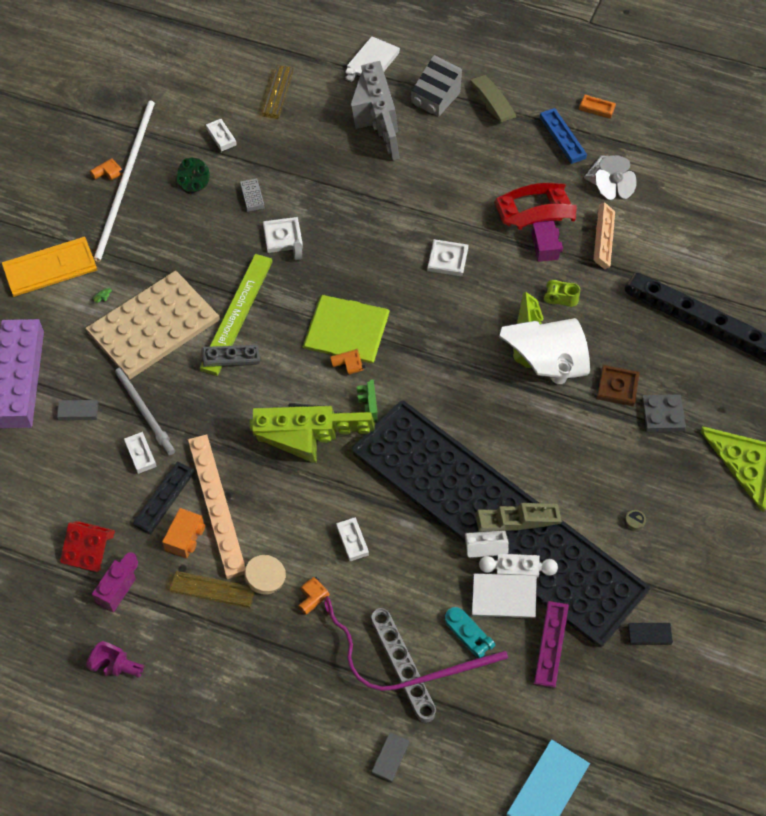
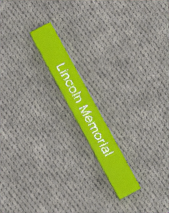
(240, 306)

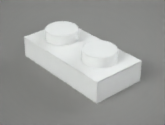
(221, 134)
(140, 452)
(352, 539)

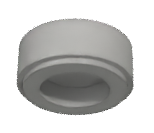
(297, 251)

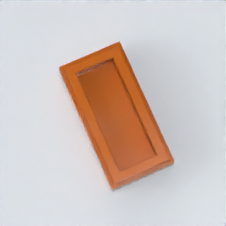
(597, 106)

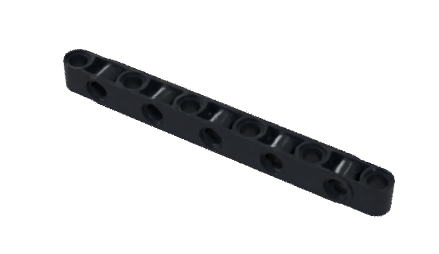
(698, 315)

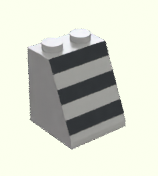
(437, 86)

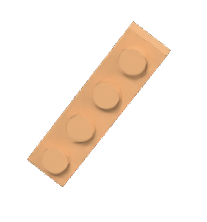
(604, 235)

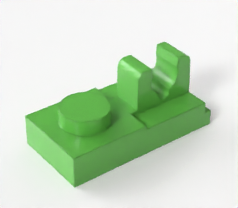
(368, 396)

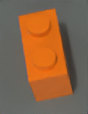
(183, 533)

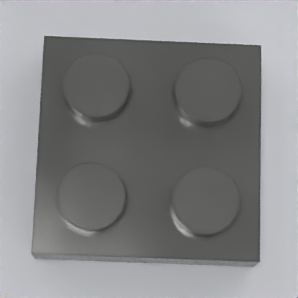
(663, 413)

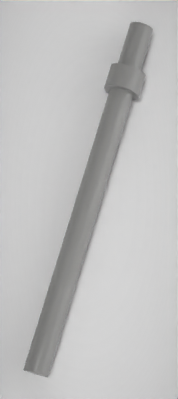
(161, 436)

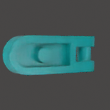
(468, 631)

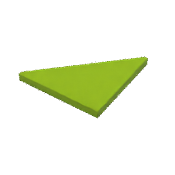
(744, 459)

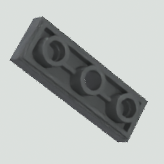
(221, 355)

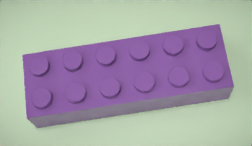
(19, 371)

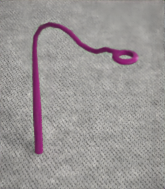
(435, 675)

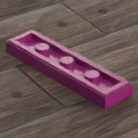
(551, 644)

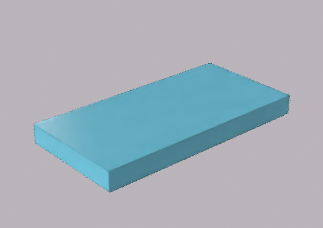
(550, 783)

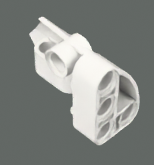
(551, 348)

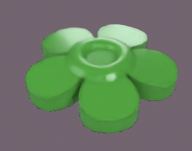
(103, 294)

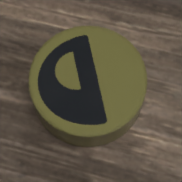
(635, 520)

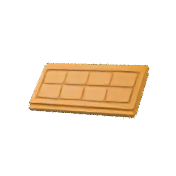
(49, 266)

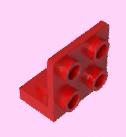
(85, 545)

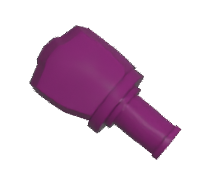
(116, 658)

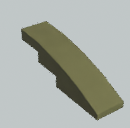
(494, 99)
(518, 518)

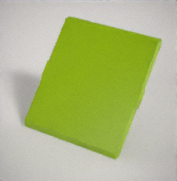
(346, 326)

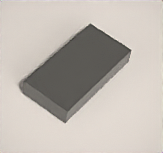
(77, 410)
(390, 757)

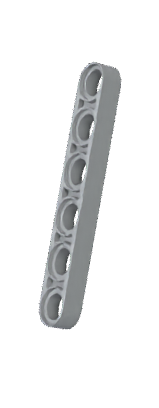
(405, 663)

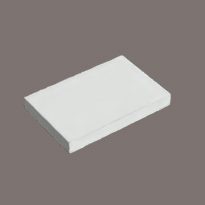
(504, 596)

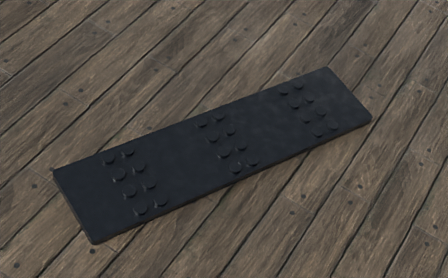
(456, 483)

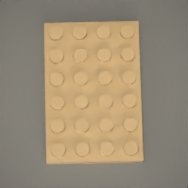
(152, 324)

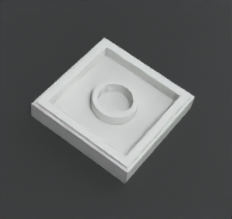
(282, 234)
(447, 257)

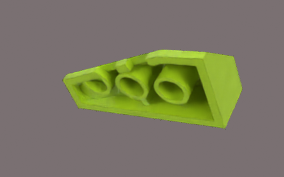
(529, 312)

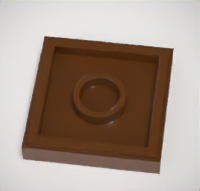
(618, 385)

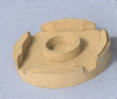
(264, 574)

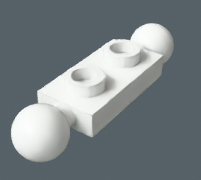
(518, 565)

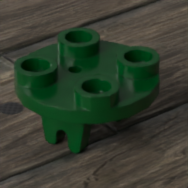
(186, 172)

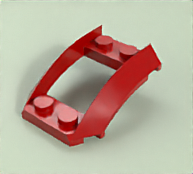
(557, 210)

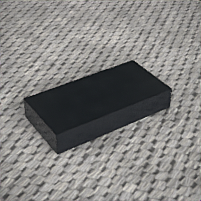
(650, 633)

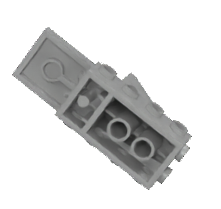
(375, 107)

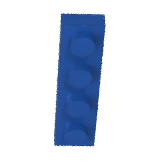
(563, 135)

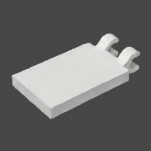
(371, 52)

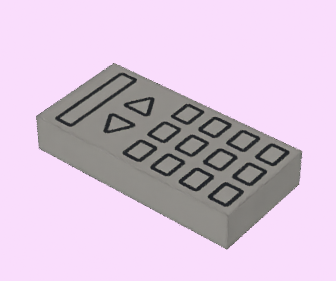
(252, 195)

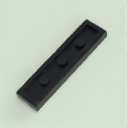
(163, 498)

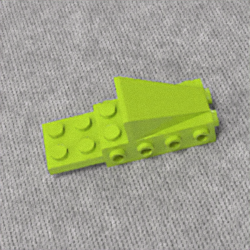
(300, 427)

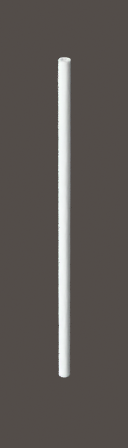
(124, 180)

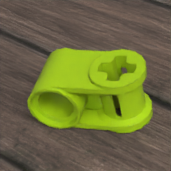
(563, 293)

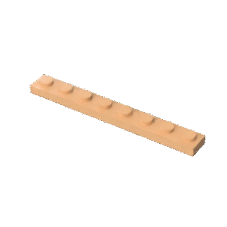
(217, 507)

